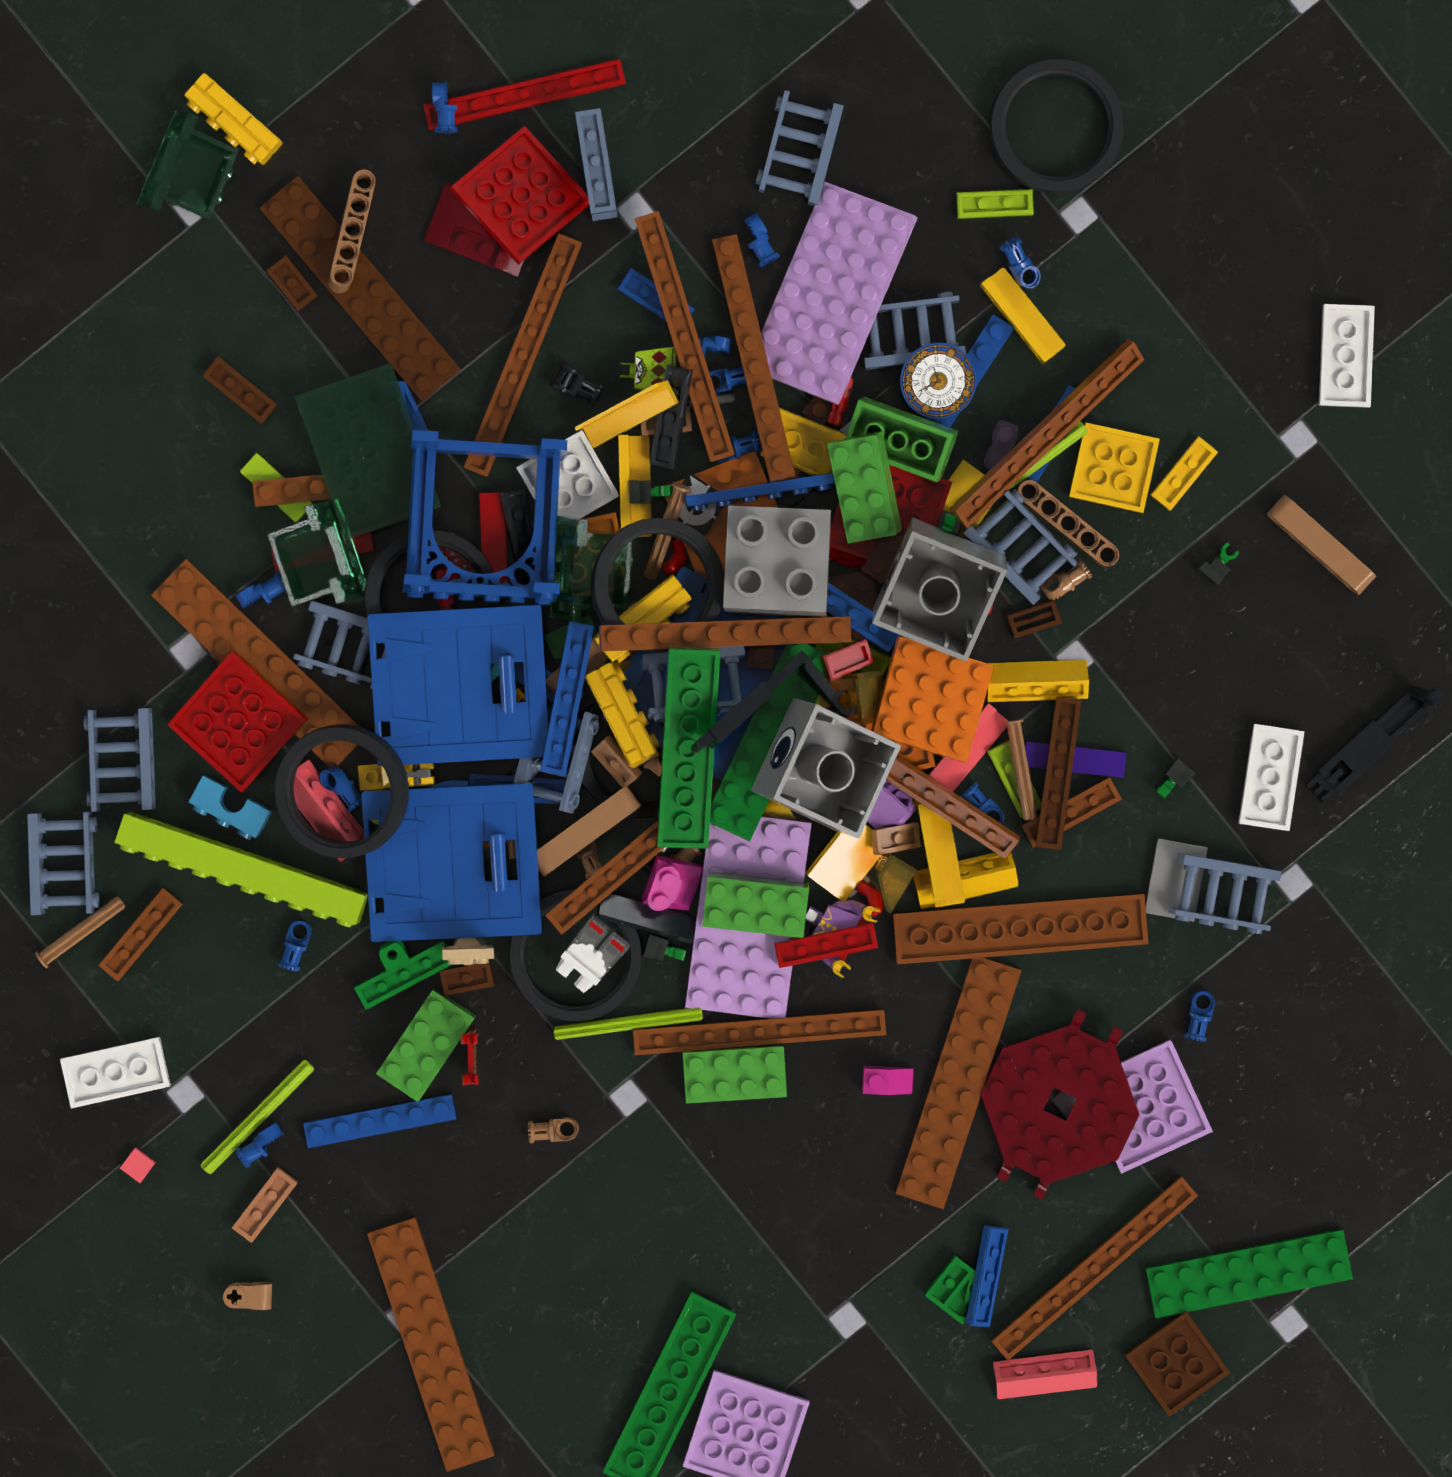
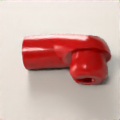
(677, 560)
(873, 896)

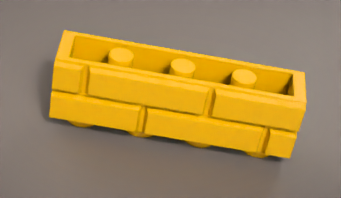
(233, 119)
(653, 609)
(622, 716)

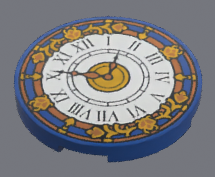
(938, 380)

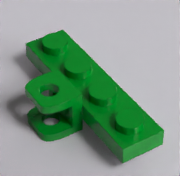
(400, 971)

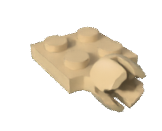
(468, 952)

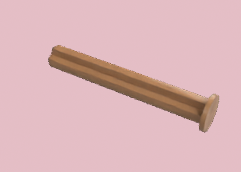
(662, 541)
(1021, 769)
(80, 931)

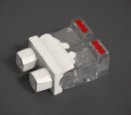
(587, 960)

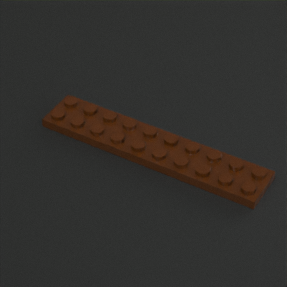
(369, 298)

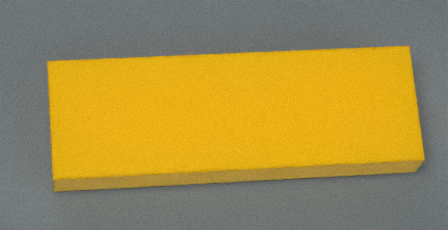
(1184, 473)

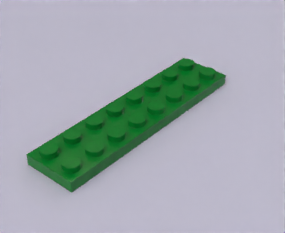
(687, 775)
(735, 805)
(1249, 1273)
(670, 1388)

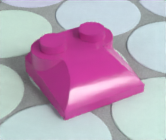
(672, 884)

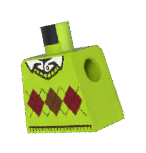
(648, 367)

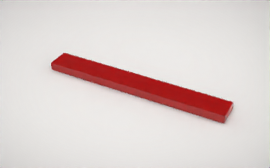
(532, 92)

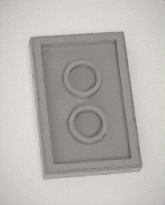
(1168, 878)

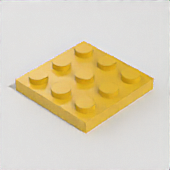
(1114, 468)

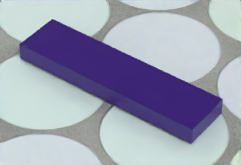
(1085, 760)

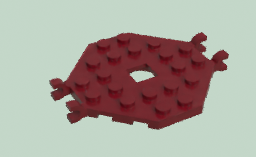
(1079, 1067)

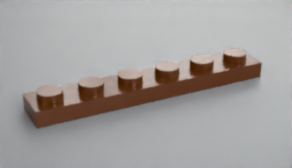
(1058, 773)

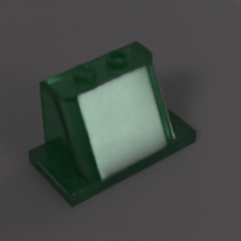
(188, 169)
(317, 558)
(574, 565)

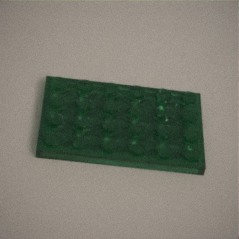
(363, 448)

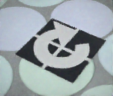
(701, 519)

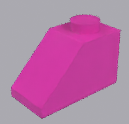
(887, 1080)

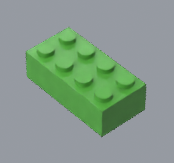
(909, 440)
(864, 487)
(755, 904)
(426, 1044)
(735, 1073)

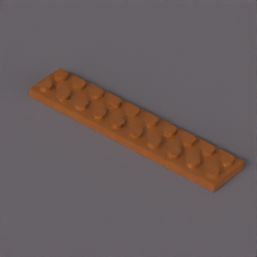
(225, 628)
(1020, 928)
(958, 1081)
(431, 1344)

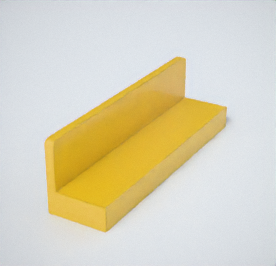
(1022, 315)
(628, 413)
(633, 465)
(1038, 681)
(941, 858)
(978, 876)

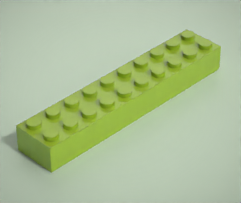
(242, 868)

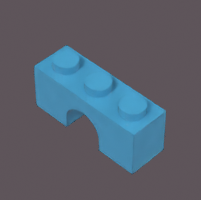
(209, 799)

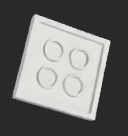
(582, 479)

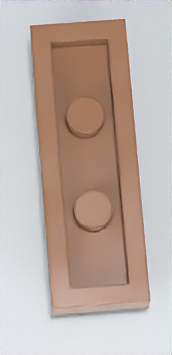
(265, 1204)

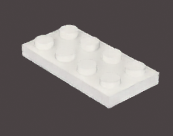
(1346, 355)
(1271, 777)
(115, 1072)

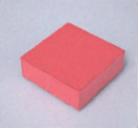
(137, 1165)

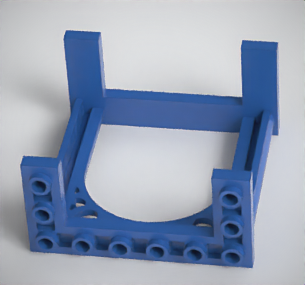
(541, 585)

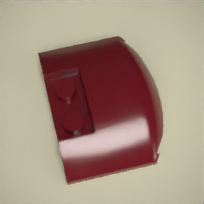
(461, 233)

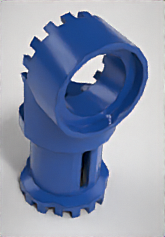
(445, 112)
(761, 245)
(1019, 262)
(715, 343)
(726, 380)
(739, 450)
(268, 590)
(342, 787)
(985, 804)
(295, 944)
(1199, 1017)
(257, 1148)

